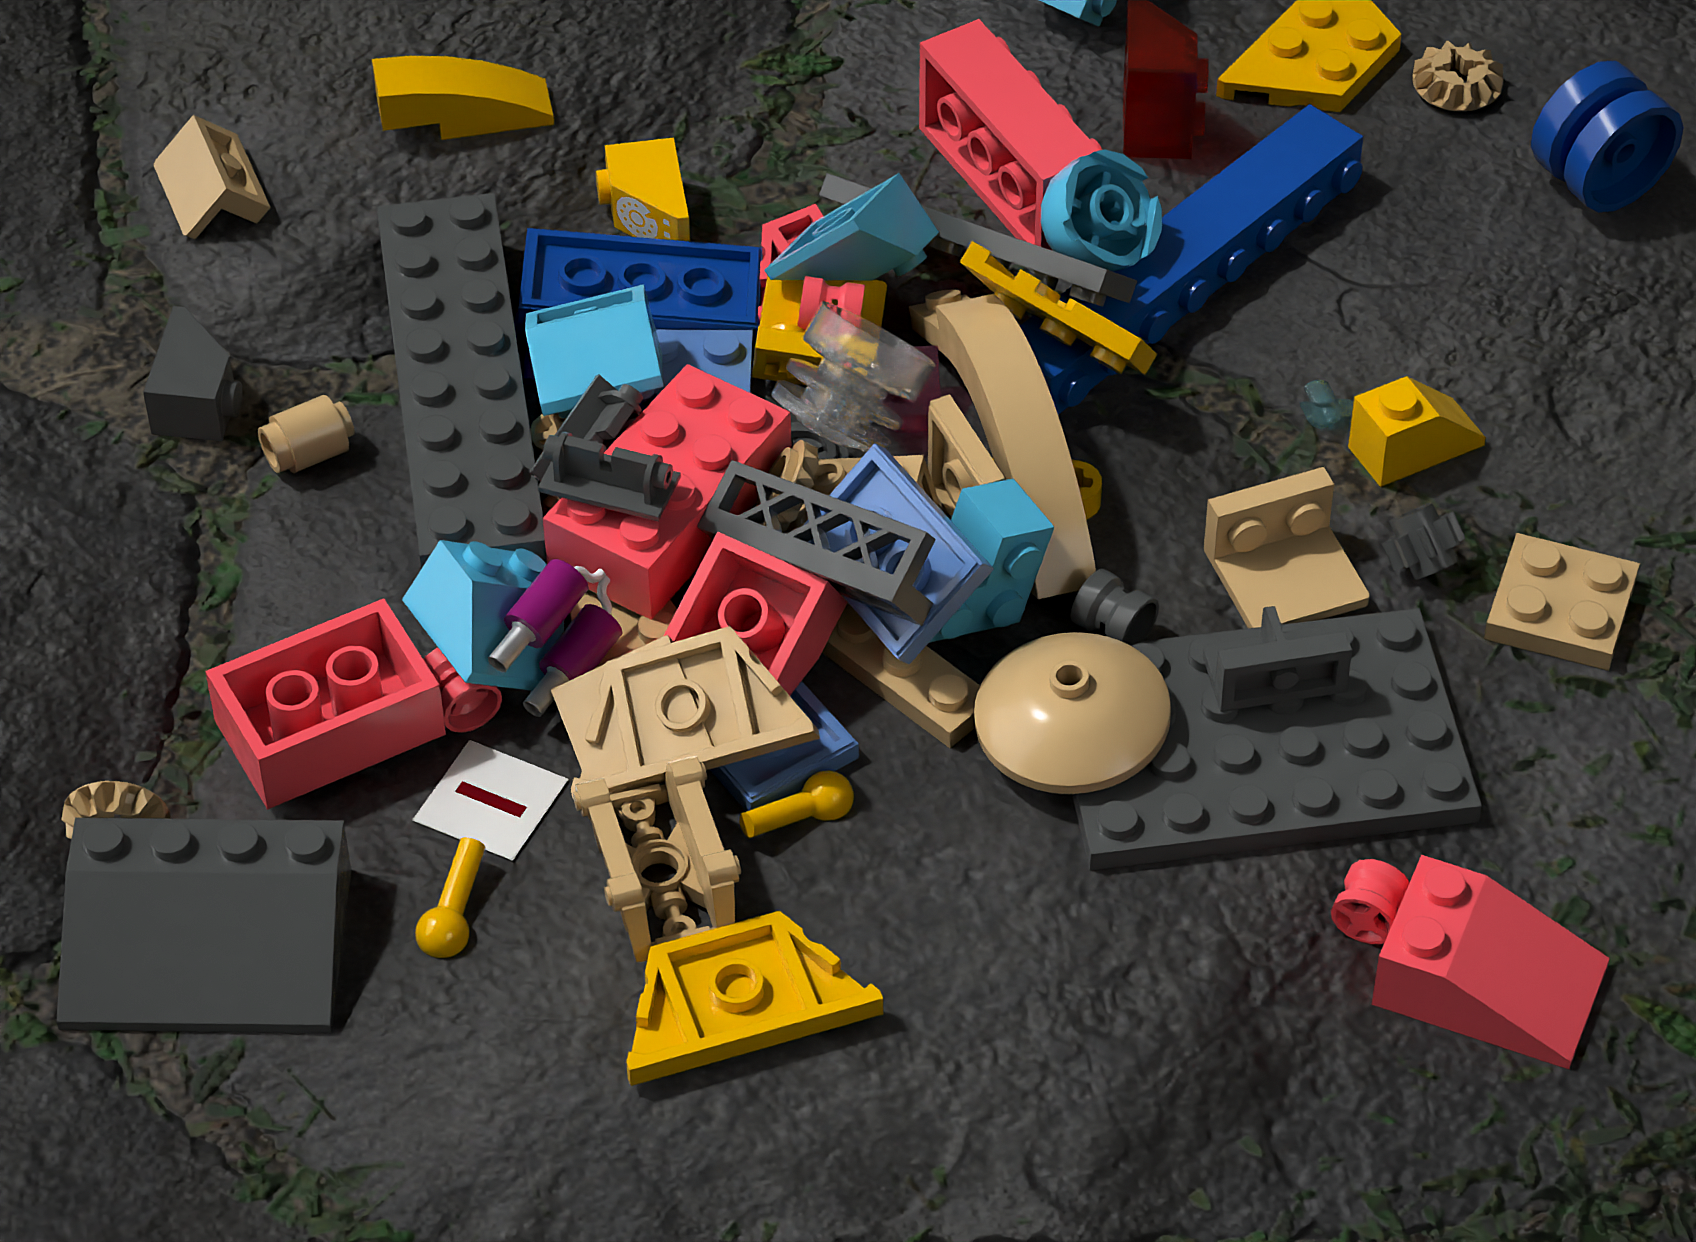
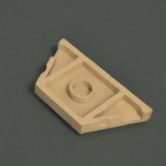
(735, 699)

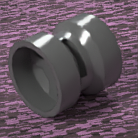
(1112, 609)

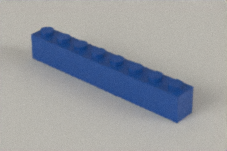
(1213, 240)

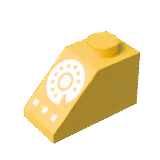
(645, 189)

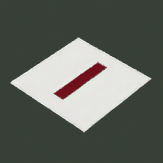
(490, 799)

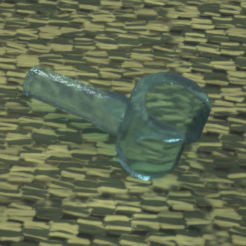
(1324, 407)

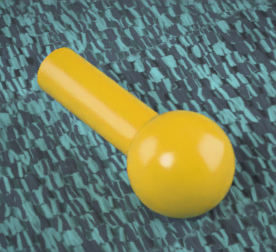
(823, 796)
(444, 929)

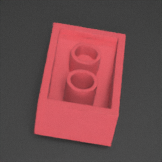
(768, 603)
(1487, 965)

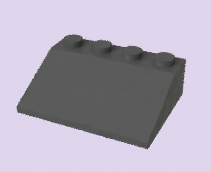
(203, 925)

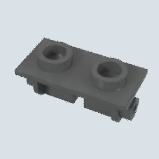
(598, 417)
(617, 482)

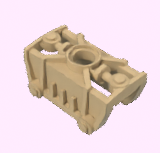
(694, 849)

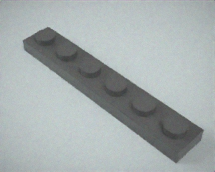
(1087, 280)

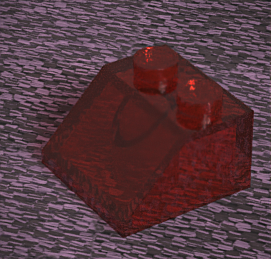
(1161, 85)

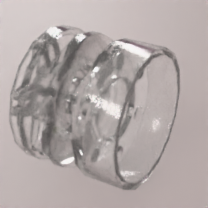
(852, 379)

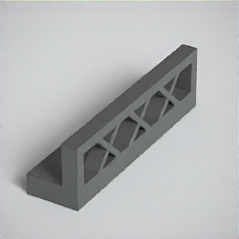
(849, 577)

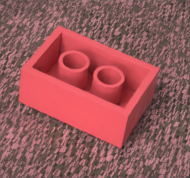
(326, 703)

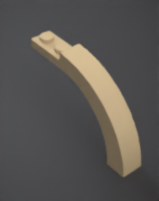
(1018, 421)

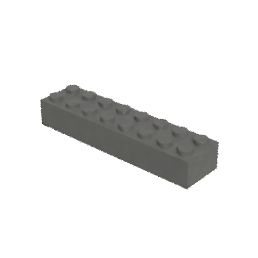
(459, 375)

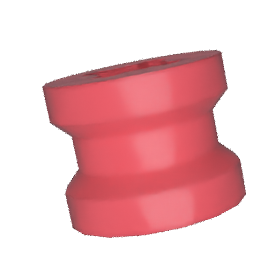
(1369, 900)

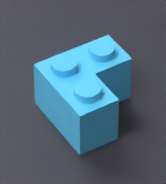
(1013, 539)

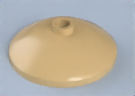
(1072, 713)

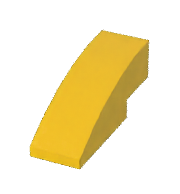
(459, 95)

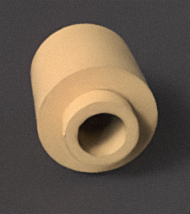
(306, 434)

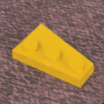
(1062, 321)

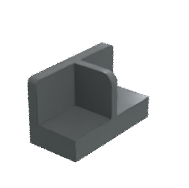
(1278, 665)

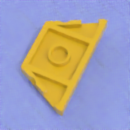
(1315, 55)
(739, 994)

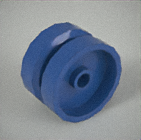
(1606, 136)

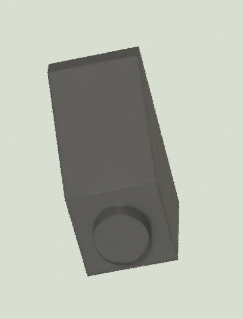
(191, 383)

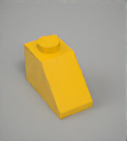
(1408, 429)

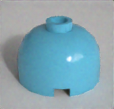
(1101, 211)

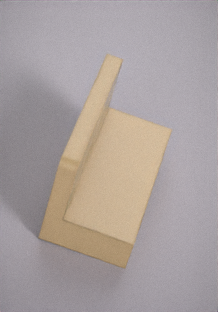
(208, 172)

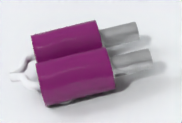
(541, 613)

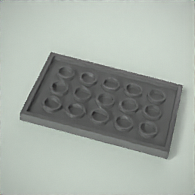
(1294, 768)

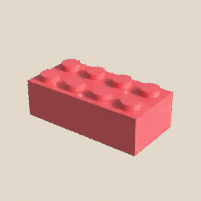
(996, 124)
(697, 429)

